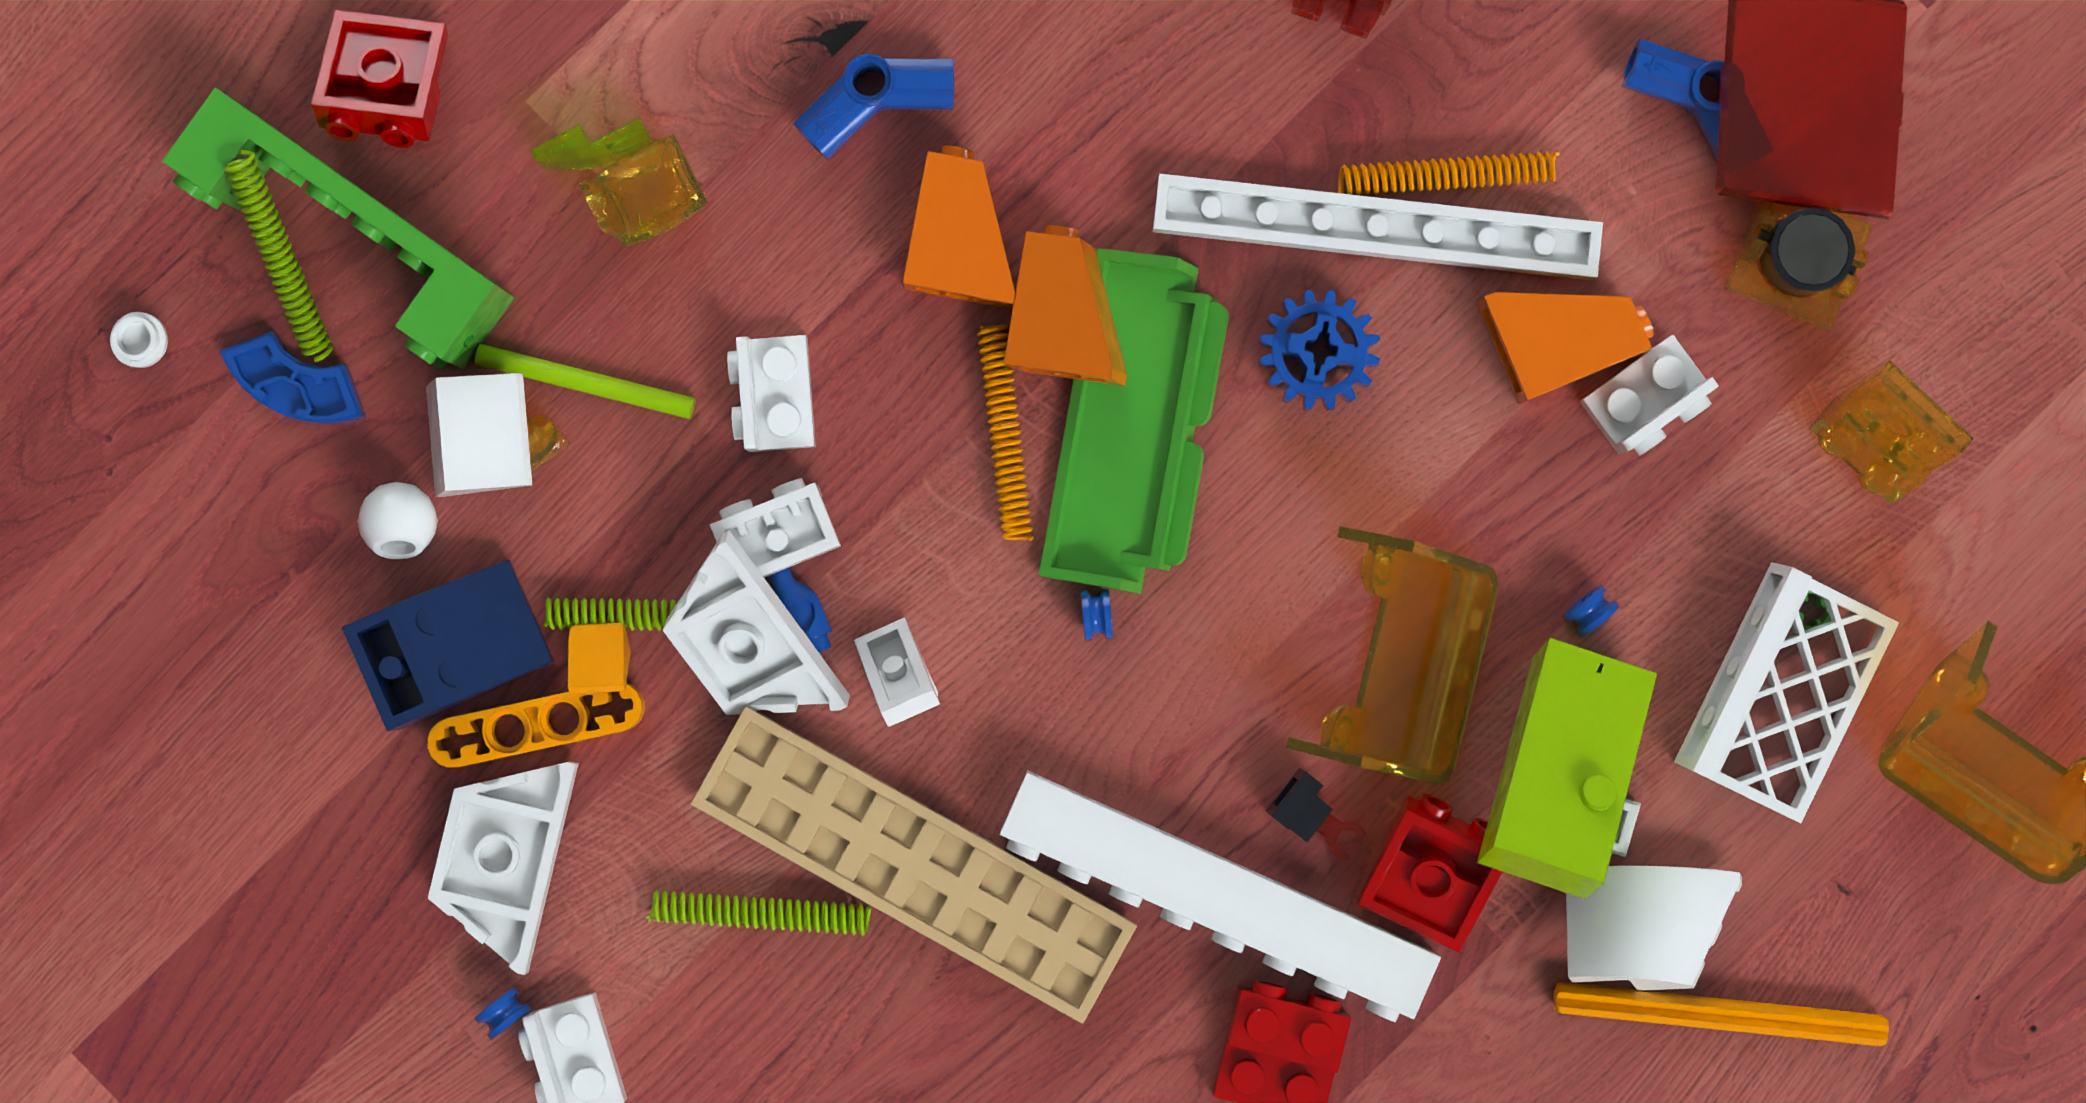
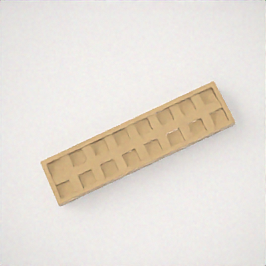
(914, 864)

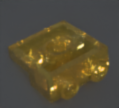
(1889, 432)

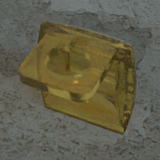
(645, 192)

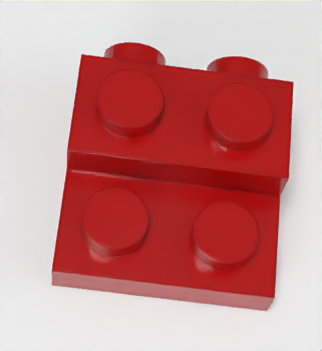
(380, 78)
(1431, 873)
(1281, 1047)

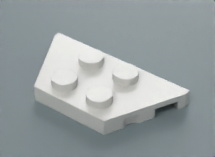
(747, 641)
(502, 857)

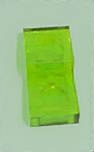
(577, 152)

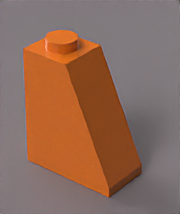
(956, 234)
(1063, 312)
(1561, 336)

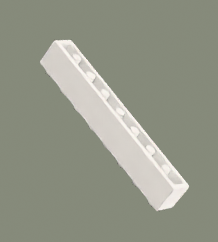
(1219, 895)

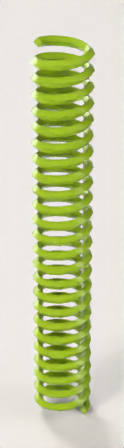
(267, 236)
(610, 618)
(836, 924)

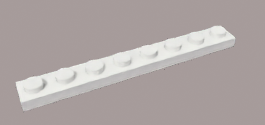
(1377, 227)

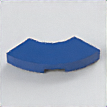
(291, 386)

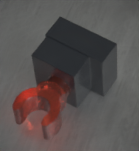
(1305, 813)

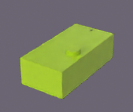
(1567, 769)

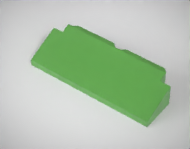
(1129, 450)

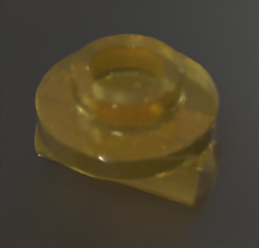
(544, 440)

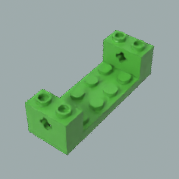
(456, 302)

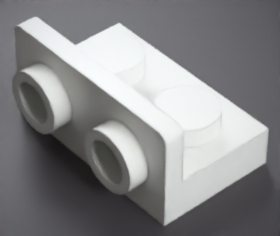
(773, 393)
(1649, 396)
(782, 529)
(572, 1053)

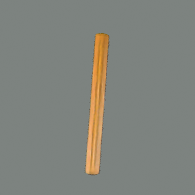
(1720, 1014)

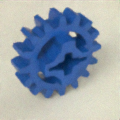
(1344, 354)

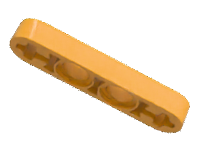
(536, 723)

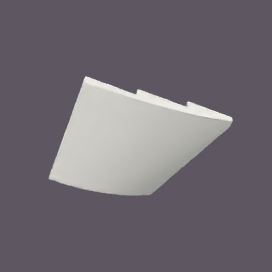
(1648, 925)

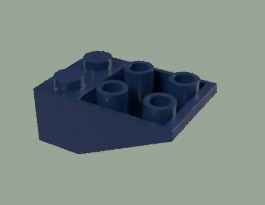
(447, 645)

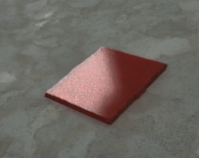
(1812, 103)

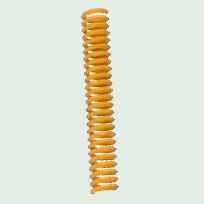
(1427, 166)
(1009, 507)

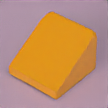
(598, 658)

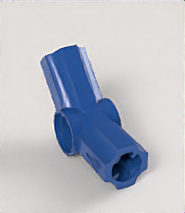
(1675, 79)
(843, 110)

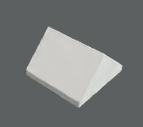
(478, 433)

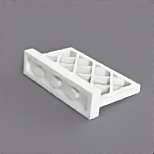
(1745, 670)

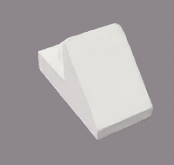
(897, 672)

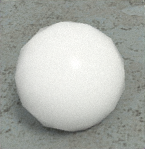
(397, 520)

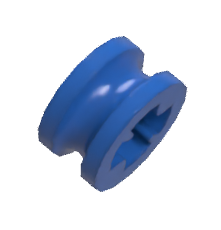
(1590, 611)
(1096, 614)
(502, 1013)

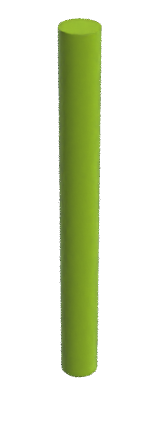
(585, 381)

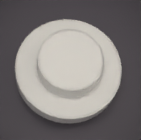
(139, 339)

